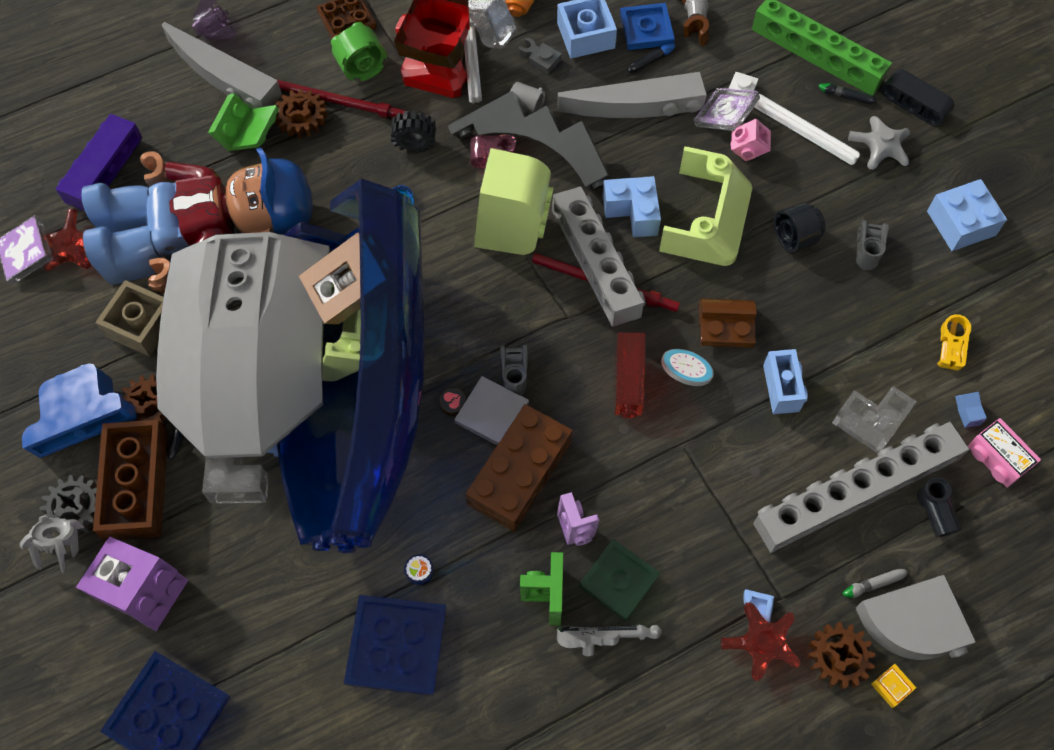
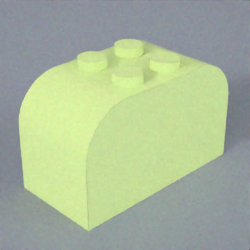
(512, 203)

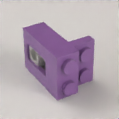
(133, 582)

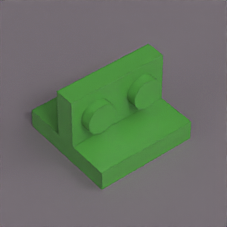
(543, 588)

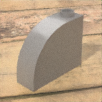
(918, 621)

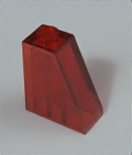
(629, 374)

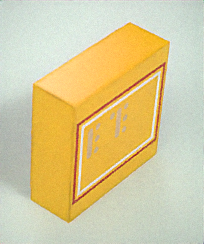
(893, 685)

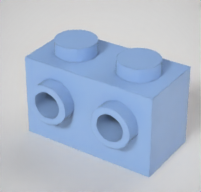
(785, 381)

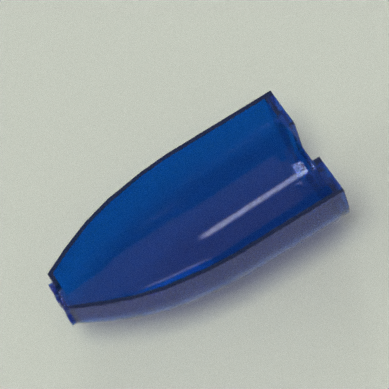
(355, 448)

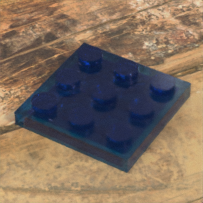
(395, 645)
(165, 709)

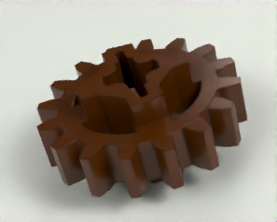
(300, 113)
(144, 398)
(852, 660)

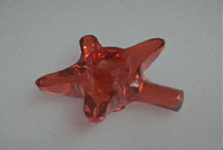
(67, 244)
(763, 641)

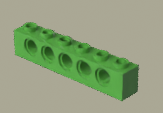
(821, 46)

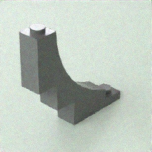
(509, 117)

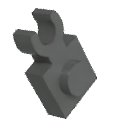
(540, 57)

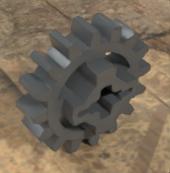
(78, 492)

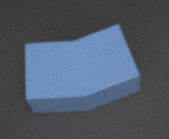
(970, 409)

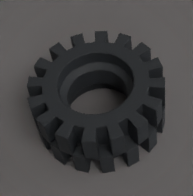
(413, 132)

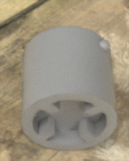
(530, 97)

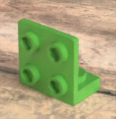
(240, 126)

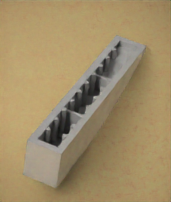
(223, 70)
(637, 98)

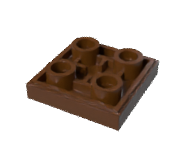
(342, 14)

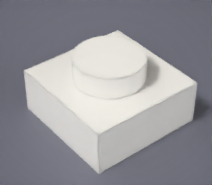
(743, 82)

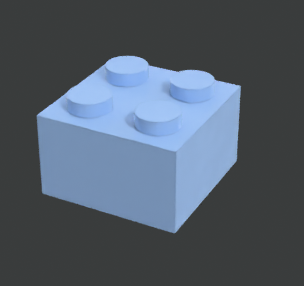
(586, 27)
(966, 215)

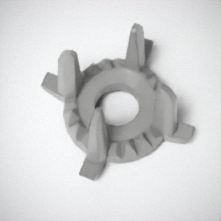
(68, 535)

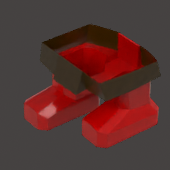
(433, 43)

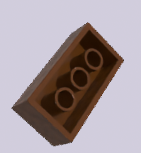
(519, 467)
(131, 480)

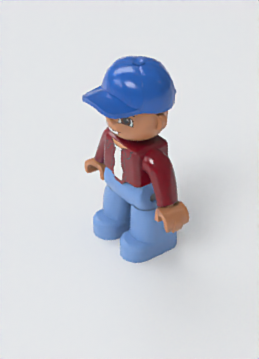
(182, 213)

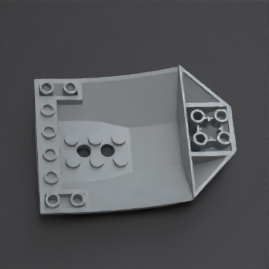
(246, 373)

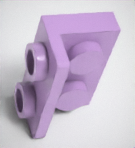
(574, 528)

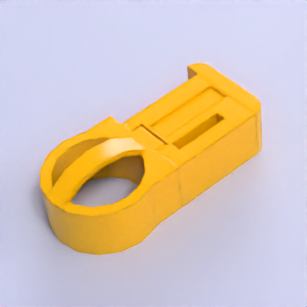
(953, 347)

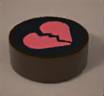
(452, 401)

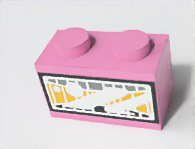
(1003, 453)

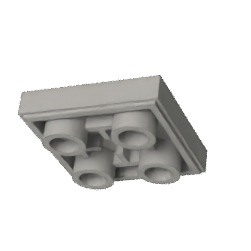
(490, 410)

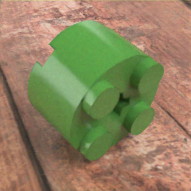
(358, 52)

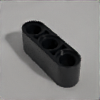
(917, 97)

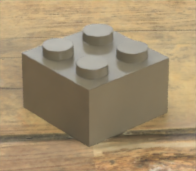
(133, 318)

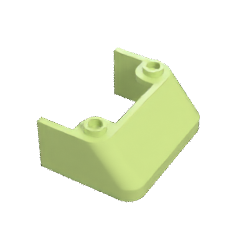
(711, 238)

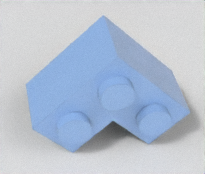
(635, 199)

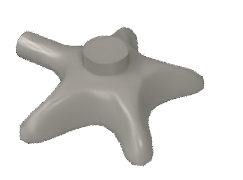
(882, 142)

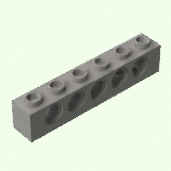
(598, 256)

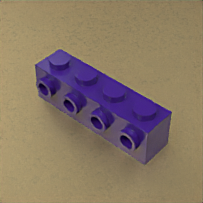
(100, 159)

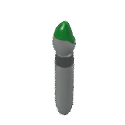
(858, 589)

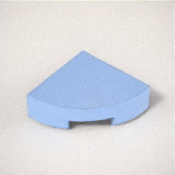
(761, 601)

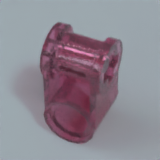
(481, 146)

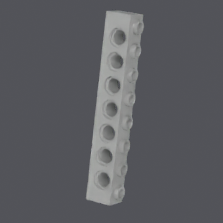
(943, 439)

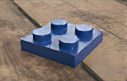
(646, 26)

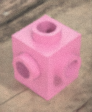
(751, 140)

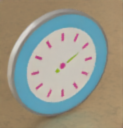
(687, 367)

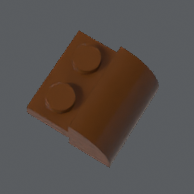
(727, 322)

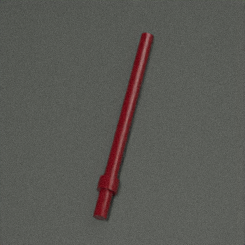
(383, 109)
(652, 298)

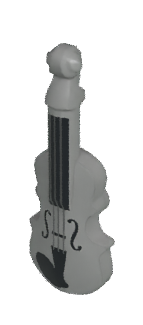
(603, 635)

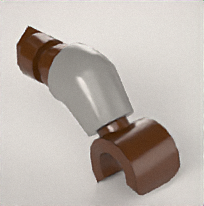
(697, 19)

